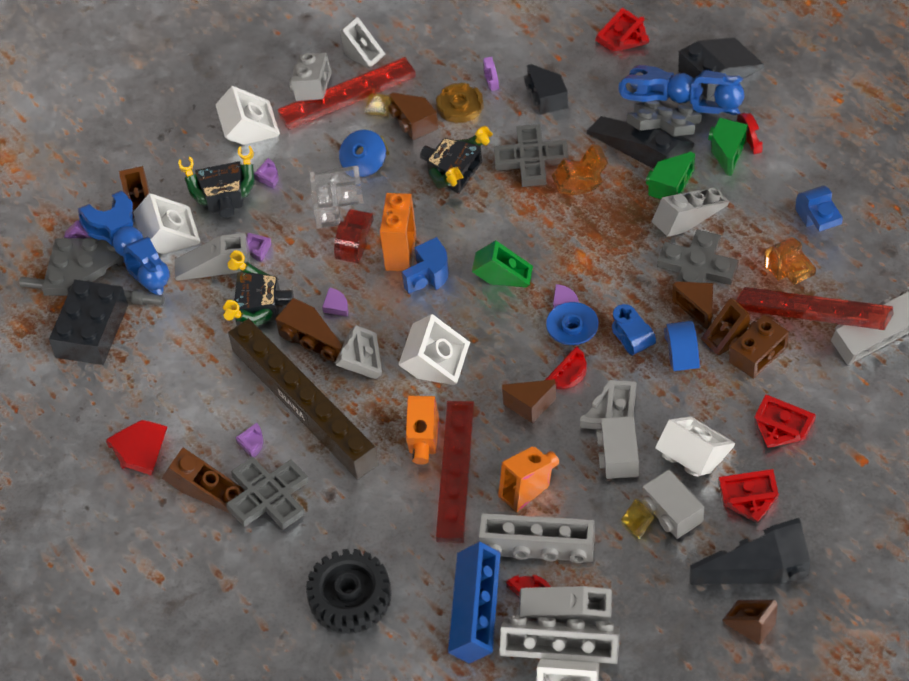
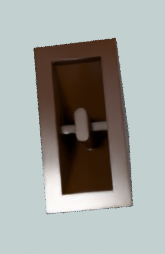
(135, 185)
(695, 299)
(728, 325)
(529, 398)
(752, 618)

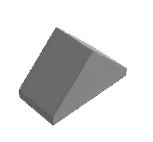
(360, 44)

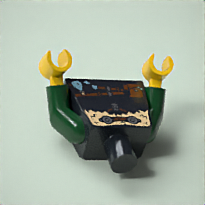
(455, 160)
(221, 186)
(255, 294)

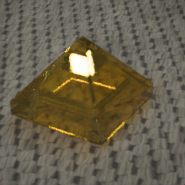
(377, 104)
(637, 518)

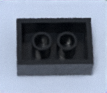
(88, 322)

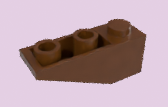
(306, 327)
(201, 480)

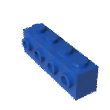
(474, 602)

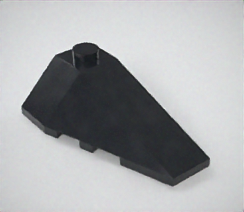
(642, 145)
(770, 559)

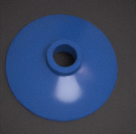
(372, 156)
(574, 316)

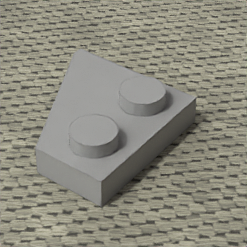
(361, 353)
(615, 401)

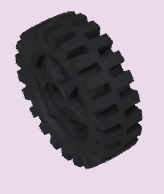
(352, 609)

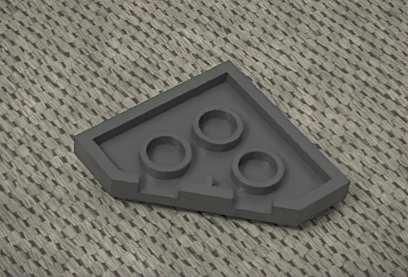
(79, 260)

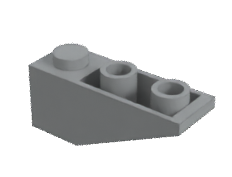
(686, 210)
(211, 257)
(566, 603)

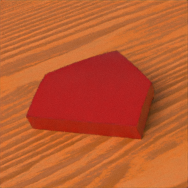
(623, 32)
(782, 422)
(138, 445)
(749, 493)

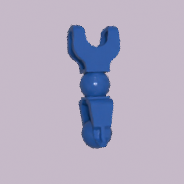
(682, 88)
(118, 230)

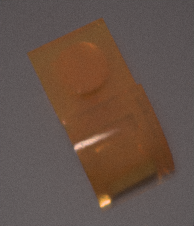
(580, 176)
(788, 261)

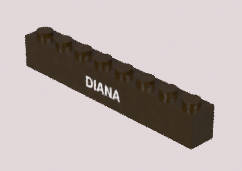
(304, 399)

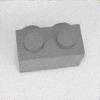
(310, 77)
(619, 447)
(672, 504)

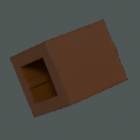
(414, 114)

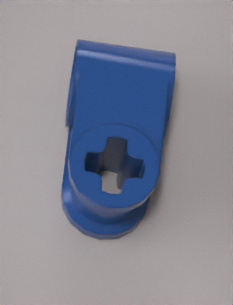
(632, 329)

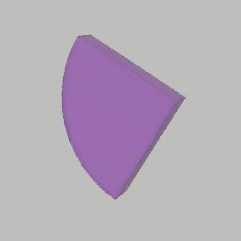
(490, 73)
(267, 173)
(76, 231)
(258, 246)
(563, 295)
(335, 303)
(251, 440)

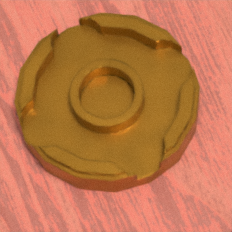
(459, 103)

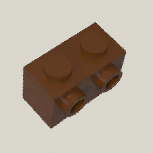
(758, 346)

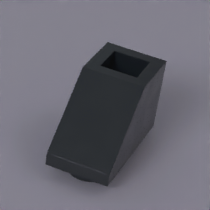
(547, 89)

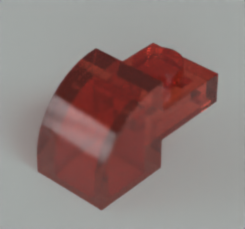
(351, 236)

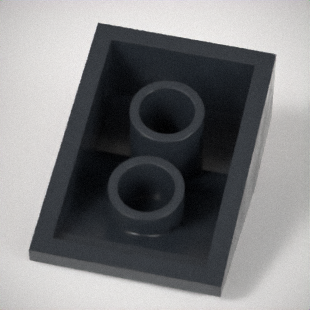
(720, 56)

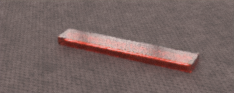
(348, 93)
(816, 308)
(455, 472)

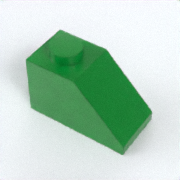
(728, 143)
(670, 175)
(501, 266)

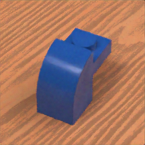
(818, 209)
(430, 267)
(682, 345)

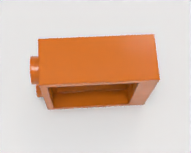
(398, 231)

